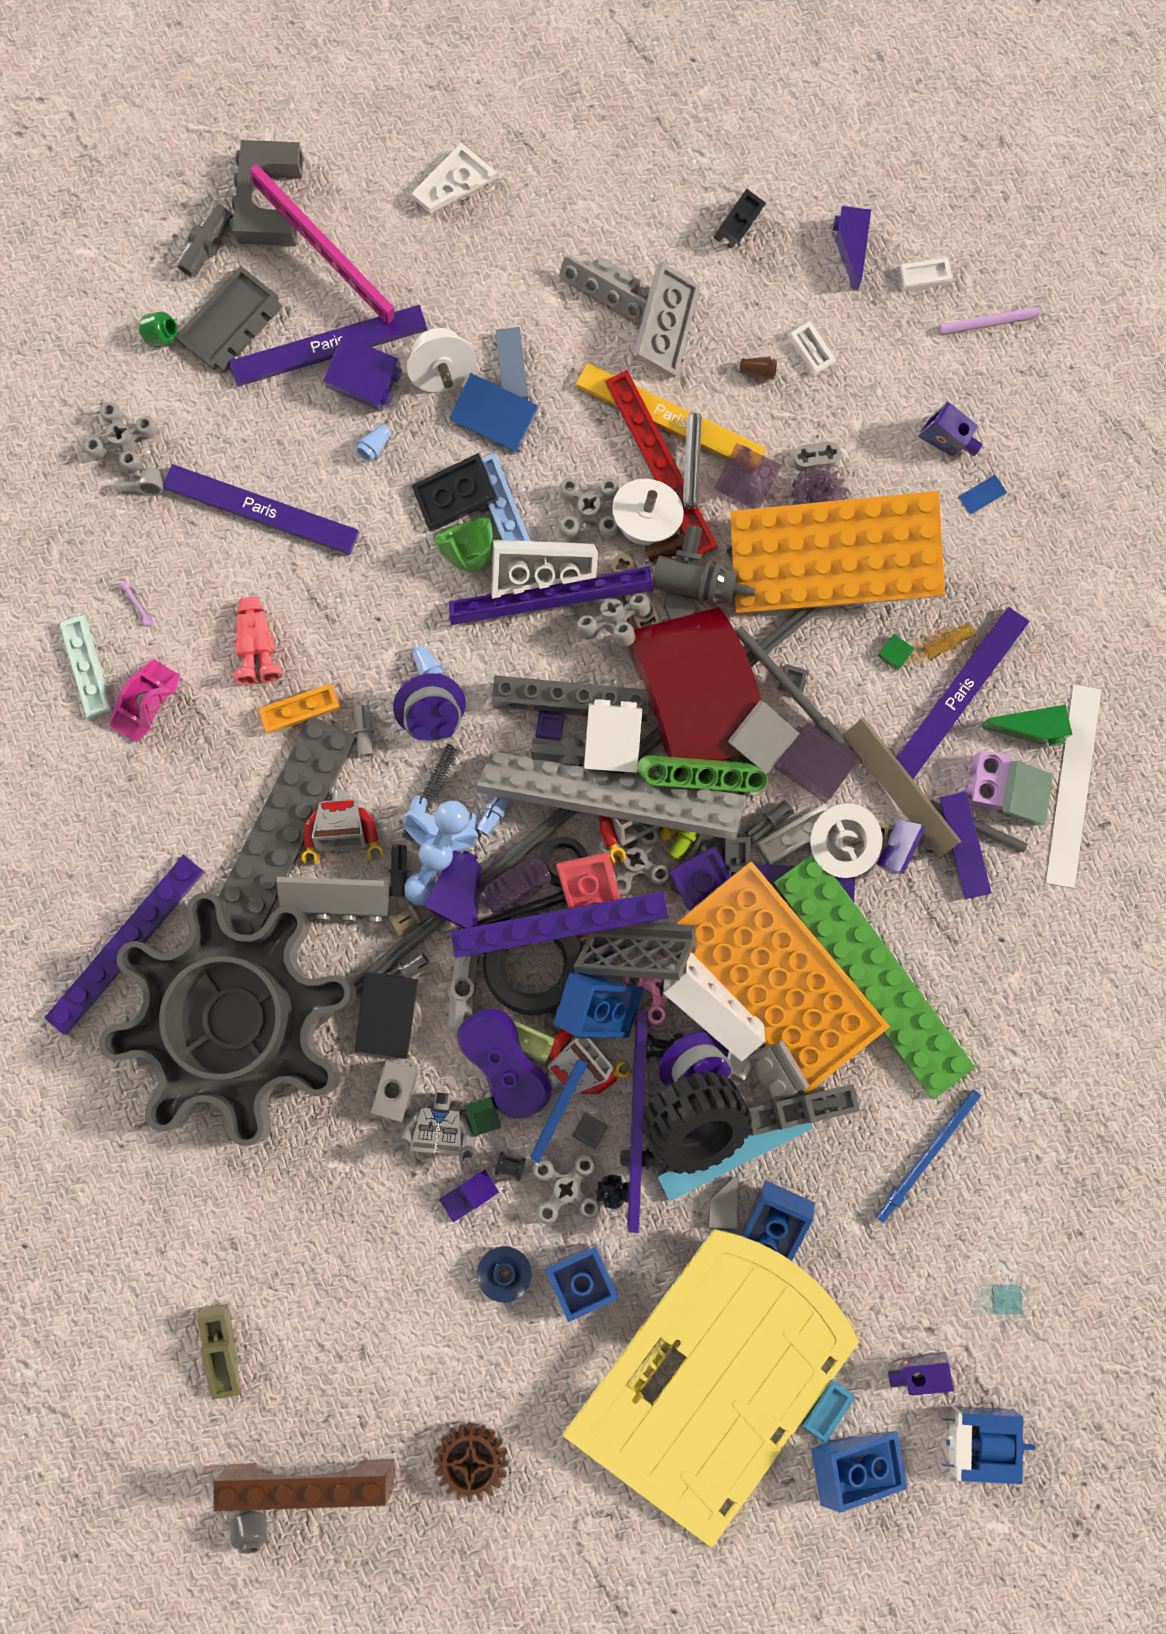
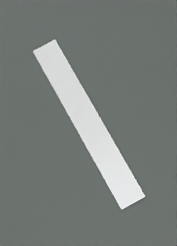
(1073, 787)

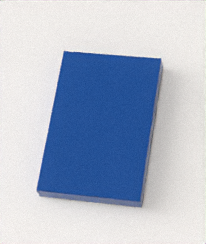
(493, 412)

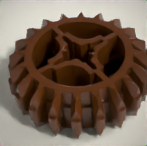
(481, 1461)

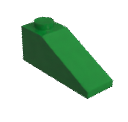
(1037, 726)

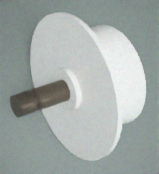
(440, 360)
(647, 511)

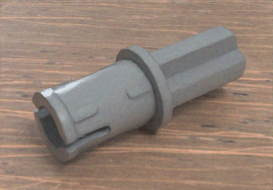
(363, 731)

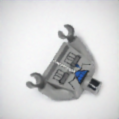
(438, 1132)

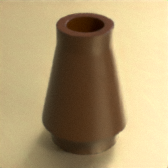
(760, 368)
(665, 548)

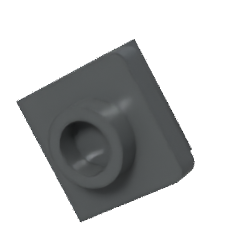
(736, 853)

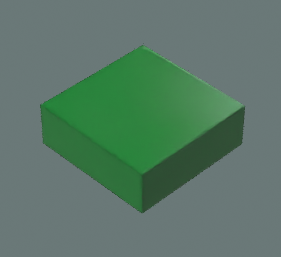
(896, 652)

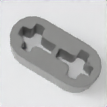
(815, 453)

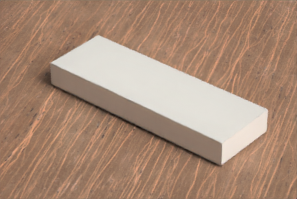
(789, 837)

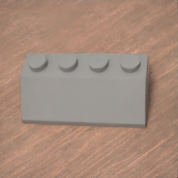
(335, 897)

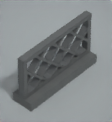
(657, 937)

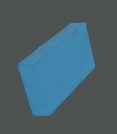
(828, 1411)

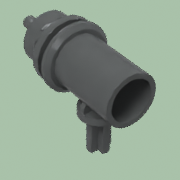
(690, 578)

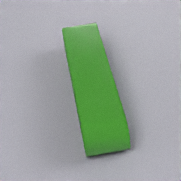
(712, 780)

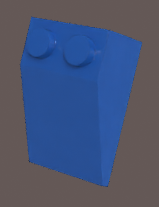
(598, 1006)
(779, 1219)
(858, 1470)

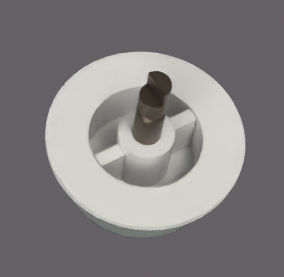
(846, 840)

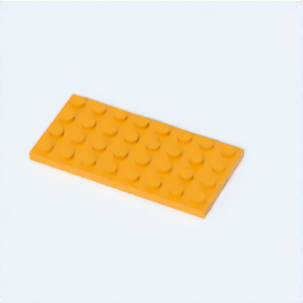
(839, 552)
(782, 974)

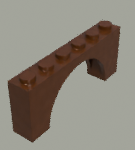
(248, 1488)

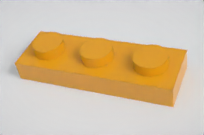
(299, 708)

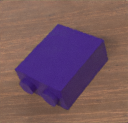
(362, 373)

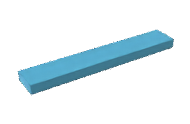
(754, 1146)

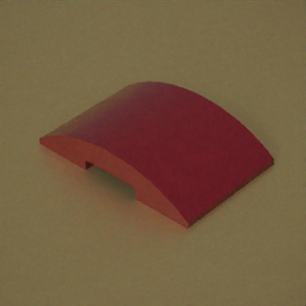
(696, 683)

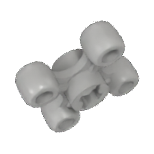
(115, 431)
(588, 516)
(614, 618)
(646, 867)
(576, 1197)

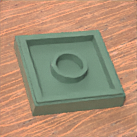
(1027, 793)

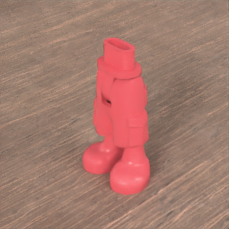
(251, 640)

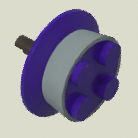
(429, 707)
(694, 1054)

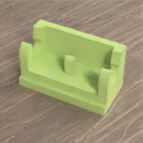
(534, 1043)

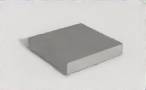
(763, 737)

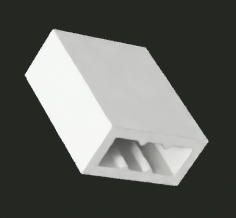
(613, 736)

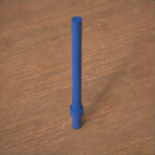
(896, 1197)

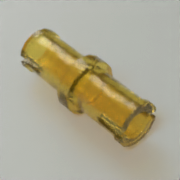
(949, 641)

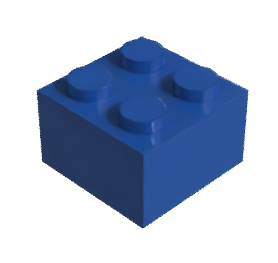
(582, 1282)

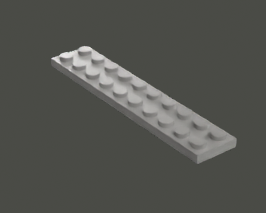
(612, 795)

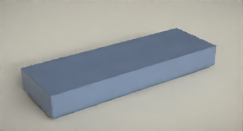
(511, 361)

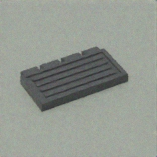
(228, 318)

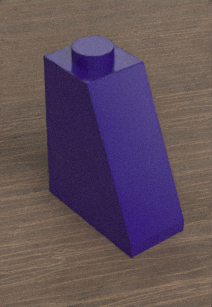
(457, 891)

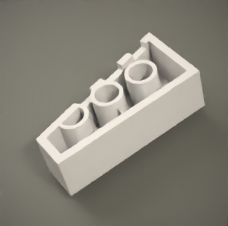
(539, 564)
(715, 1008)

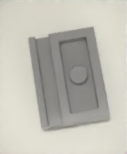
(778, 1071)

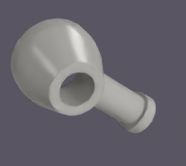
(149, 483)

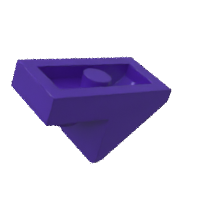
(469, 1195)

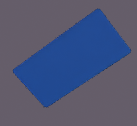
(982, 494)

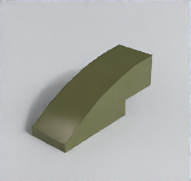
(219, 1351)

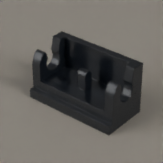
(740, 218)

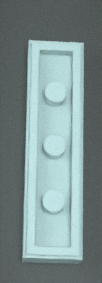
(85, 667)

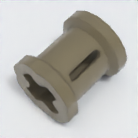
(401, 926)

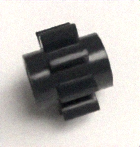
(612, 1191)

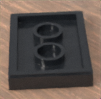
(454, 492)
(386, 1015)

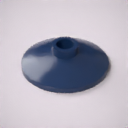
(500, 1288)

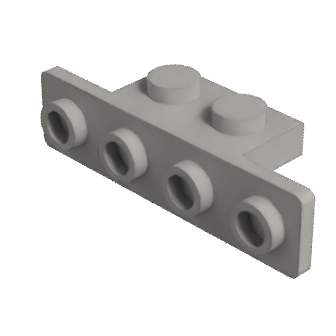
(607, 284)

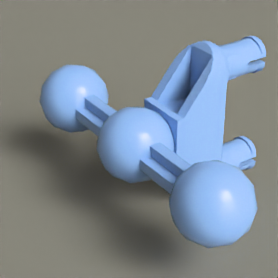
(438, 839)

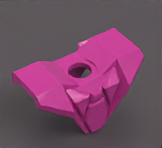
(133, 719)

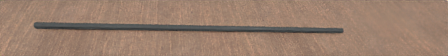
(550, 825)

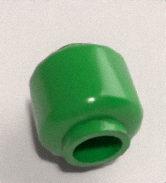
(158, 328)

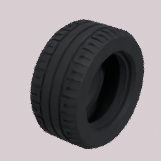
(527, 1003)

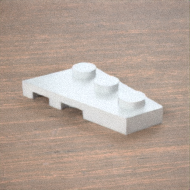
(453, 179)

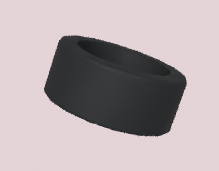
(559, 843)

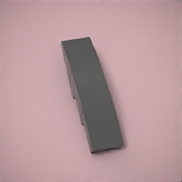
(803, 1109)

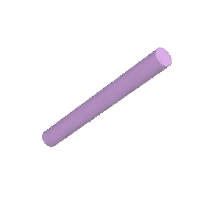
(989, 320)

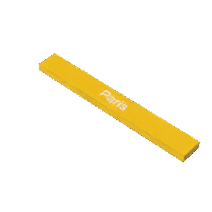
(668, 415)

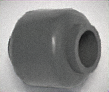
(248, 1531)

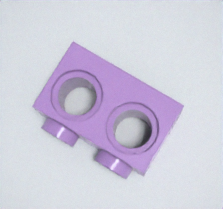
(994, 782)

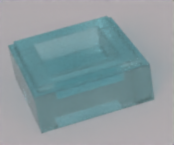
(1007, 1299)

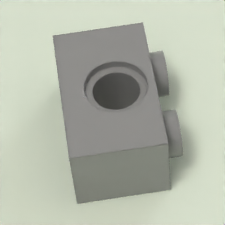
(405, 1078)

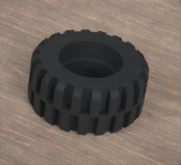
(696, 1122)

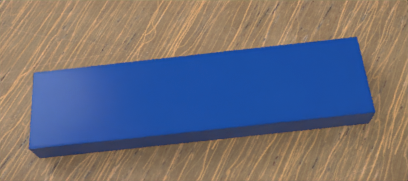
(558, 1110)

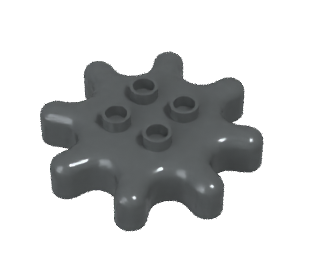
(227, 1019)

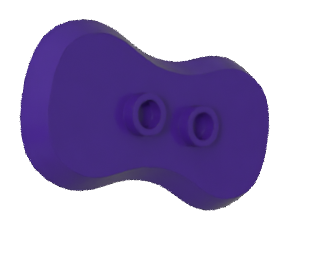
(514, 1082)

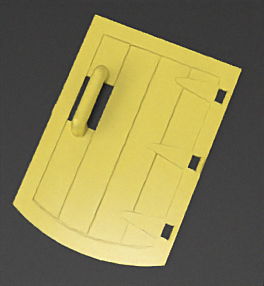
(752, 1364)

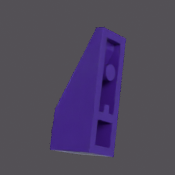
(851, 240)

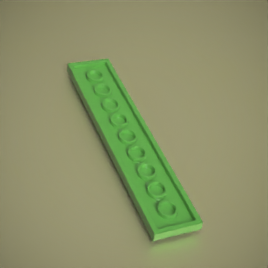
(855, 946)

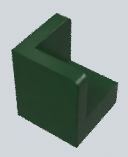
(483, 1116)

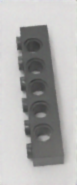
(560, 696)

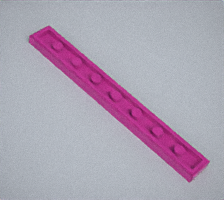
(322, 244)

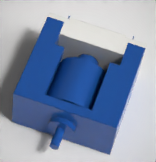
(996, 1443)

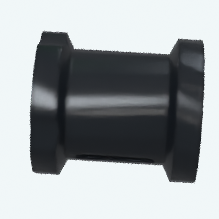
(657, 1047)
(510, 1166)

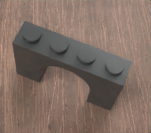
(254, 223)

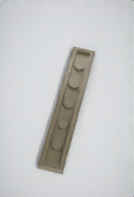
(901, 787)

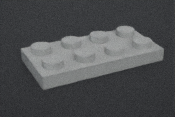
(666, 320)

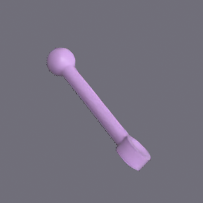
(147, 620)

